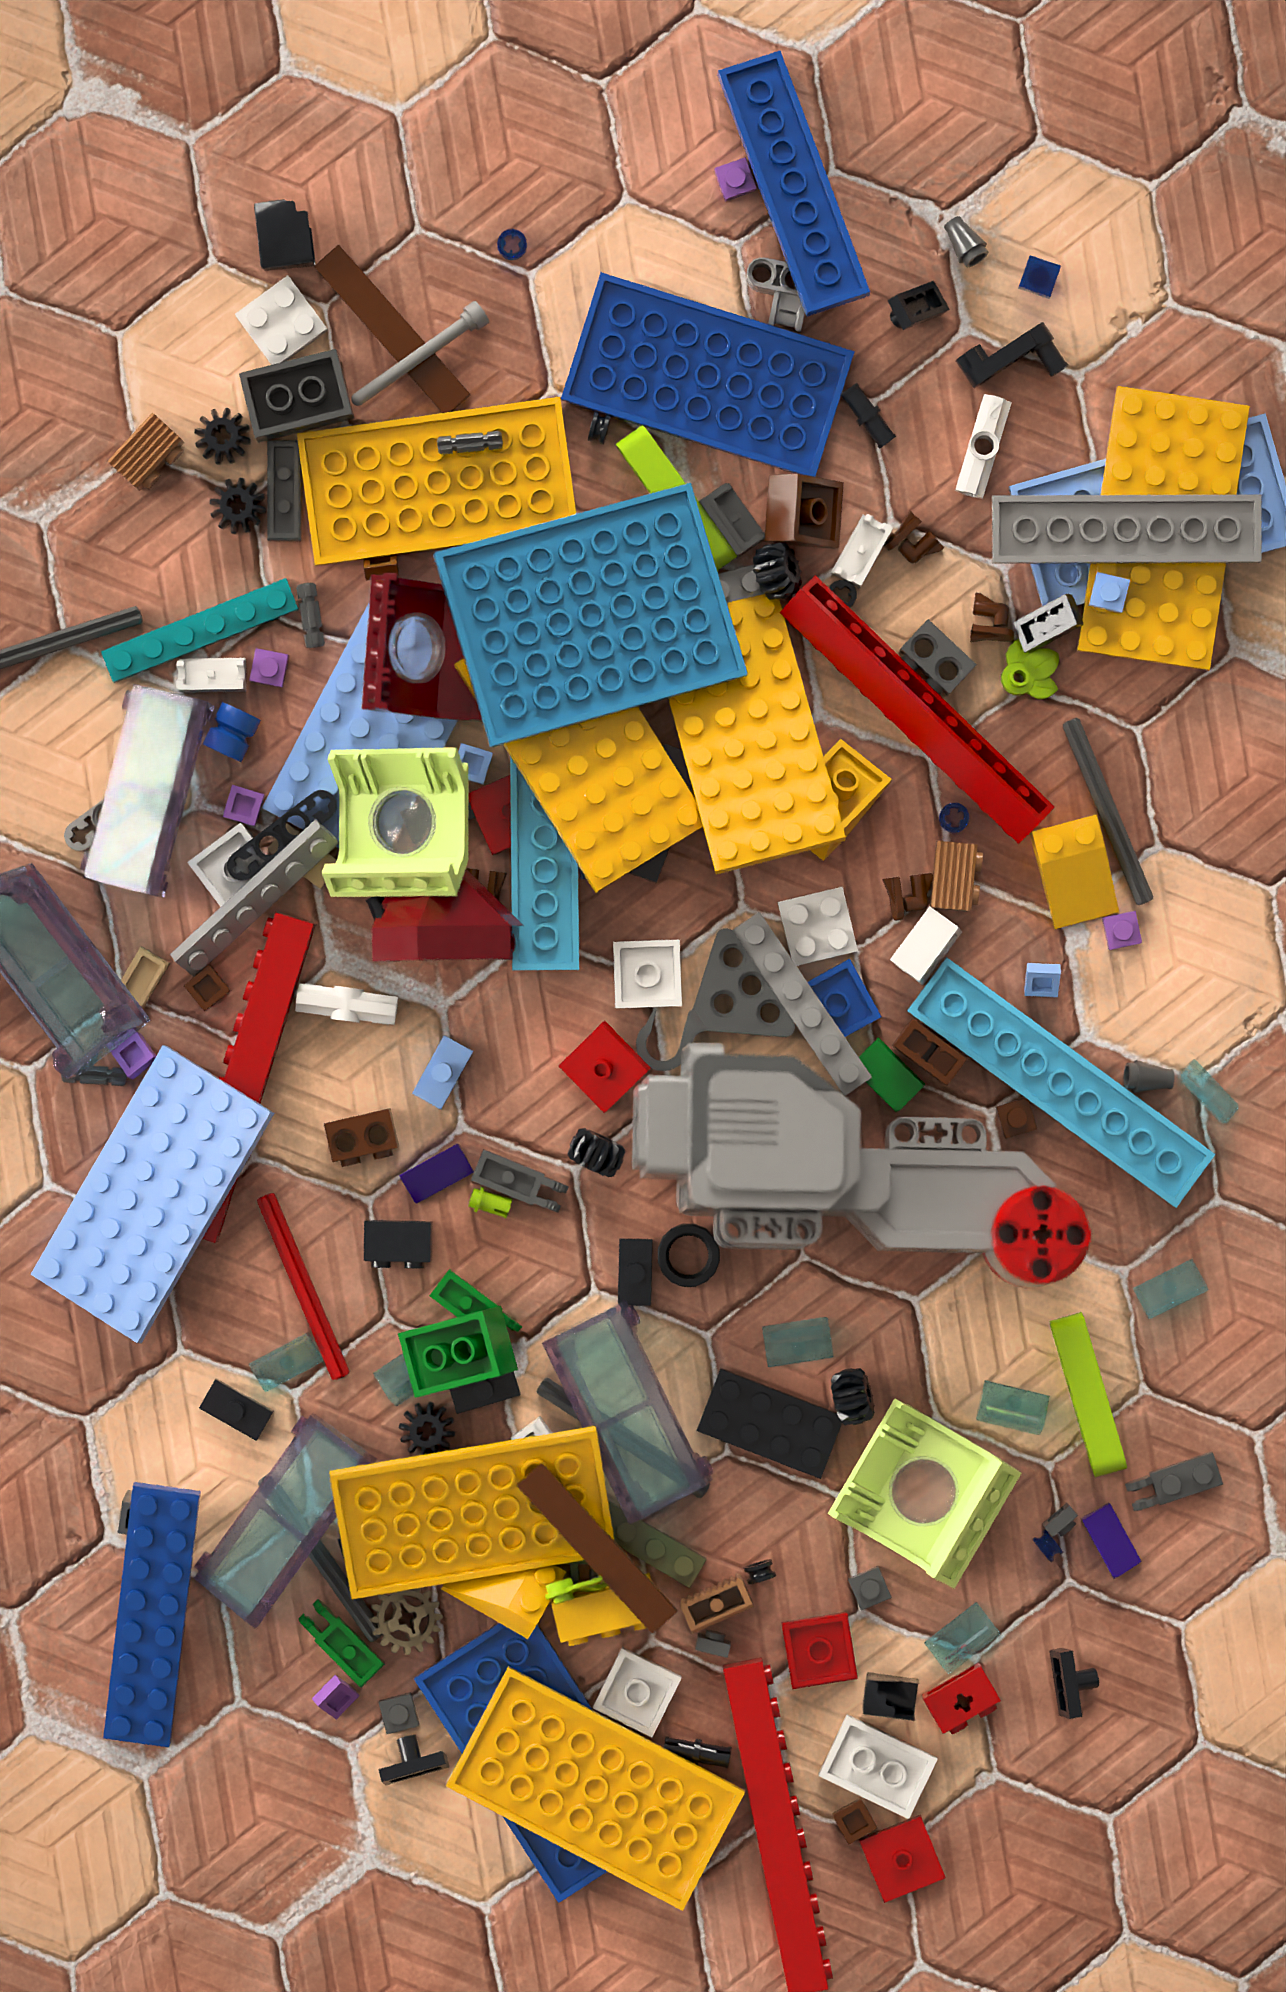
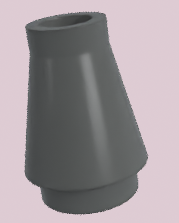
(966, 243)
(1147, 1077)

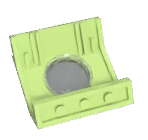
(399, 822)
(925, 1492)

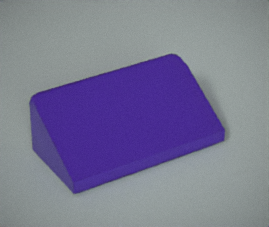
(436, 1173)
(1111, 1540)

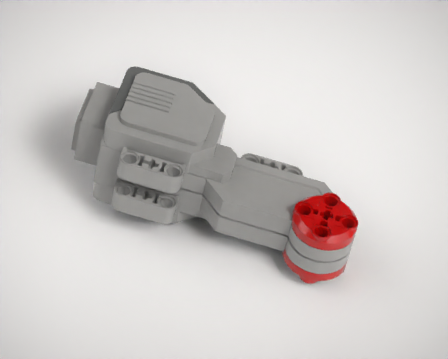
(782, 1148)

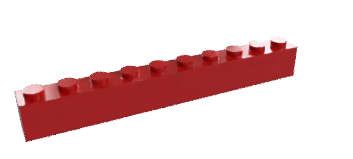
(917, 709)
(264, 1018)
(775, 1825)

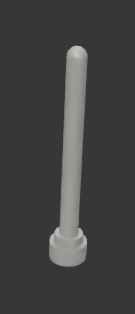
(471, 318)

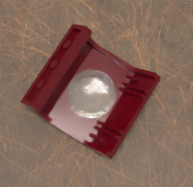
(413, 652)

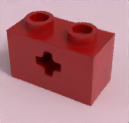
(969, 1682)

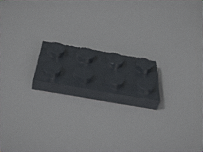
(770, 1423)

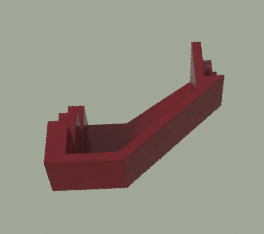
(445, 926)

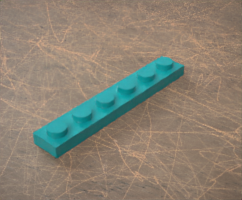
(199, 630)

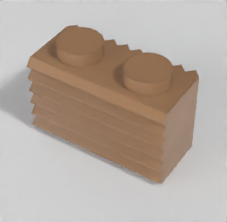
(147, 453)
(954, 876)
(716, 1603)

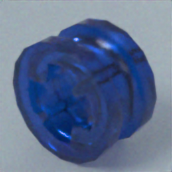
(522, 245)
(961, 824)
(1048, 1545)

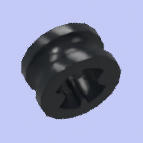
(599, 428)
(840, 584)
(759, 1571)

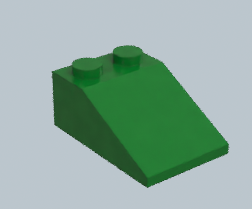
(458, 1351)

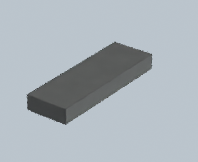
(283, 491)

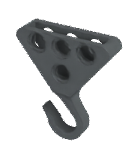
(743, 1017)

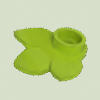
(1034, 669)
(564, 1589)

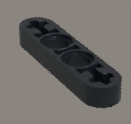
(279, 831)

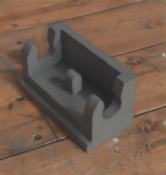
(732, 519)

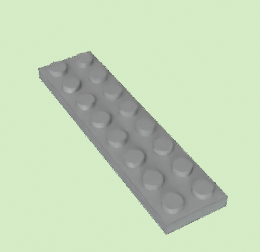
(1126, 529)

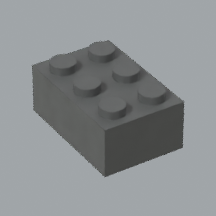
(296, 395)

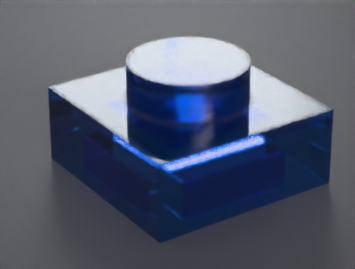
(1039, 277)

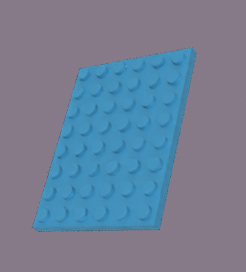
(590, 614)

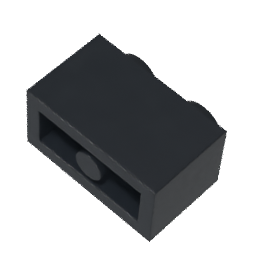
(397, 1242)

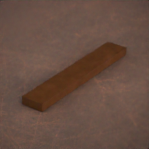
(390, 328)
(597, 1547)

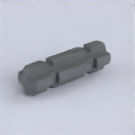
(470, 442)
(310, 615)
(101, 1076)

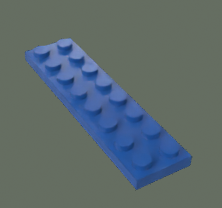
(793, 183)
(151, 1614)

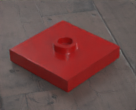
(493, 813)
(604, 1066)
(819, 1650)
(902, 1858)

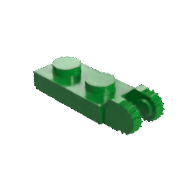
(463, 1298)
(343, 1645)

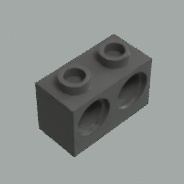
(943, 651)

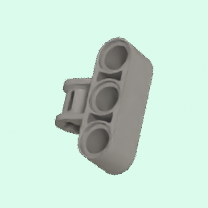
(786, 303)

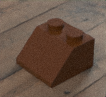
(804, 511)

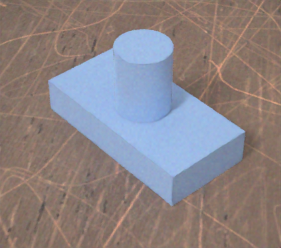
(442, 1072)

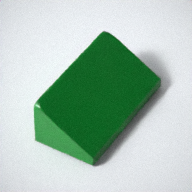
(890, 1075)

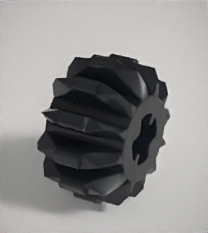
(213, 444)
(247, 499)
(777, 571)
(596, 1152)
(852, 1396)
(419, 1421)

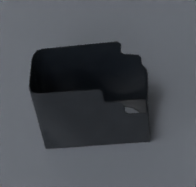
(283, 236)
(890, 1696)

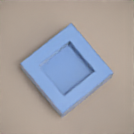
(1109, 592)
(477, 760)
(1042, 980)

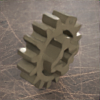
(392, 1624)

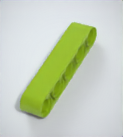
(659, 474)
(1088, 1394)

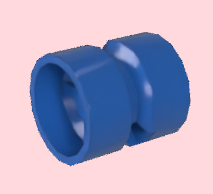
(231, 732)

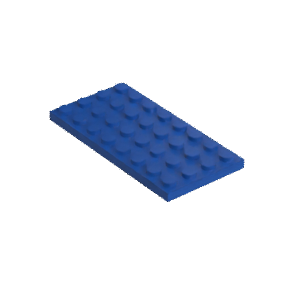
(707, 375)
(460, 1692)

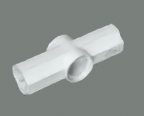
(989, 426)
(346, 1004)

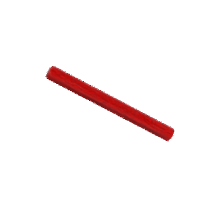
(303, 1286)

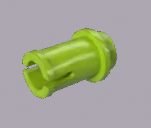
(489, 1202)

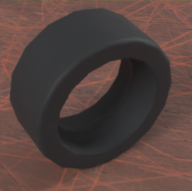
(679, 1278)

